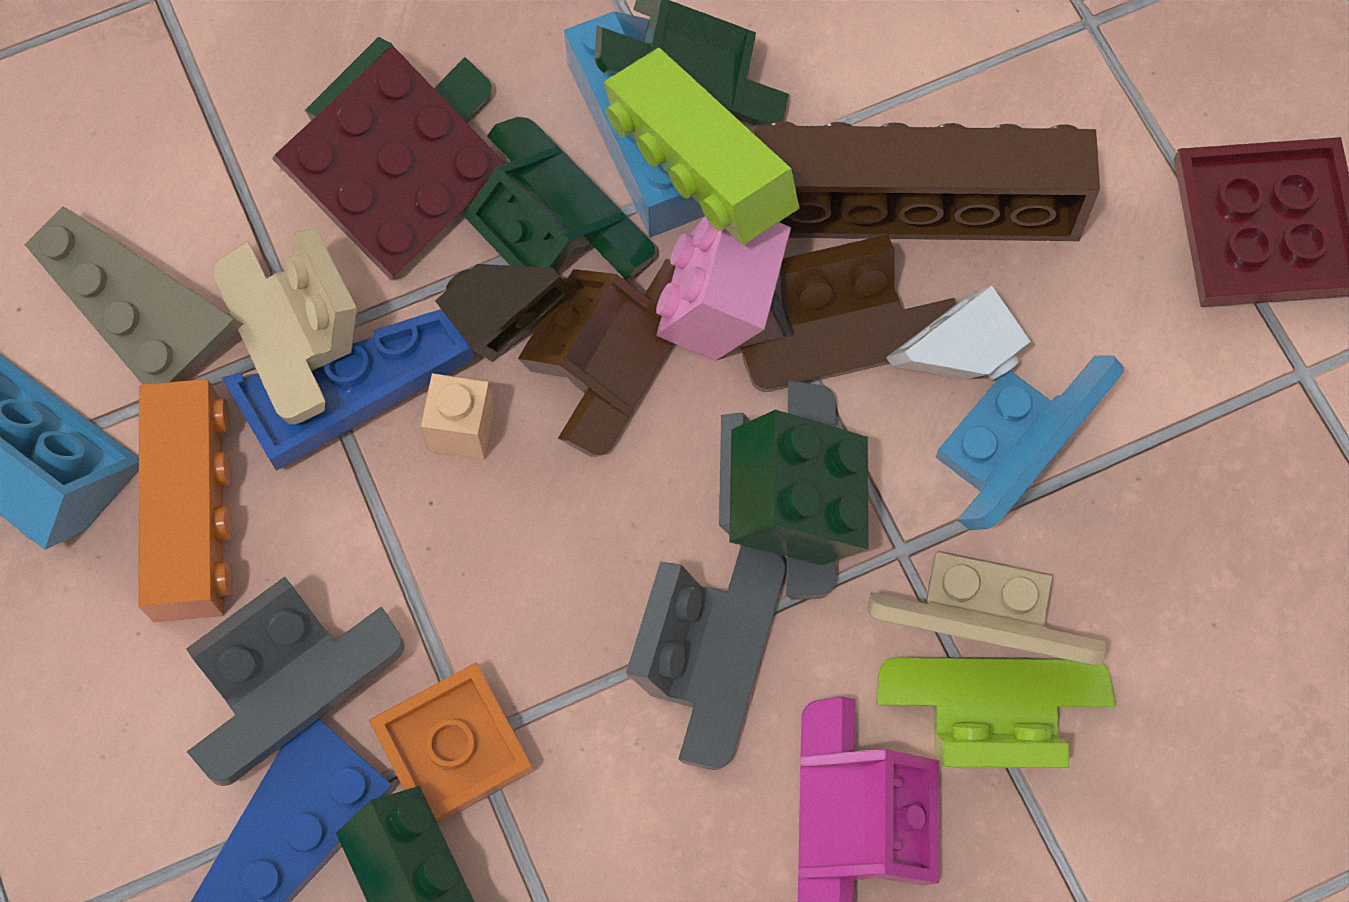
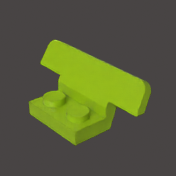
(996, 708)

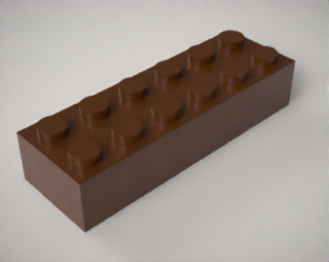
(938, 180)

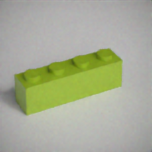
(701, 146)

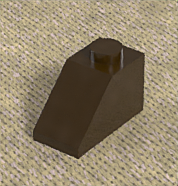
(501, 303)

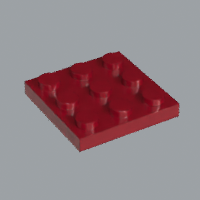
(389, 162)
(1267, 220)

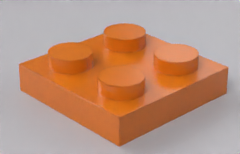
(452, 743)

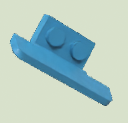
(1016, 436)

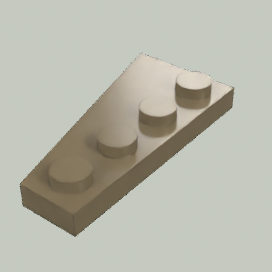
(135, 306)

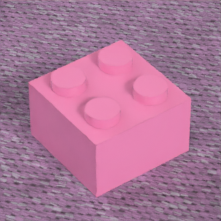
(720, 288)

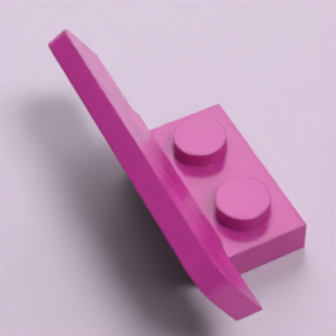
(861, 809)

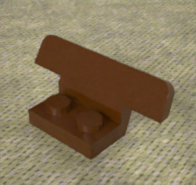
(838, 316)
(606, 348)

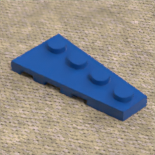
(356, 385)
(293, 820)

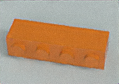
(182, 501)

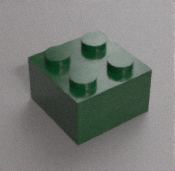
(798, 488)

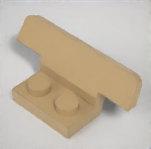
(290, 320)
(988, 606)

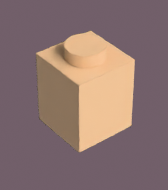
(458, 416)

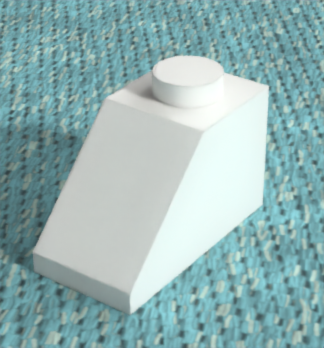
(966, 341)

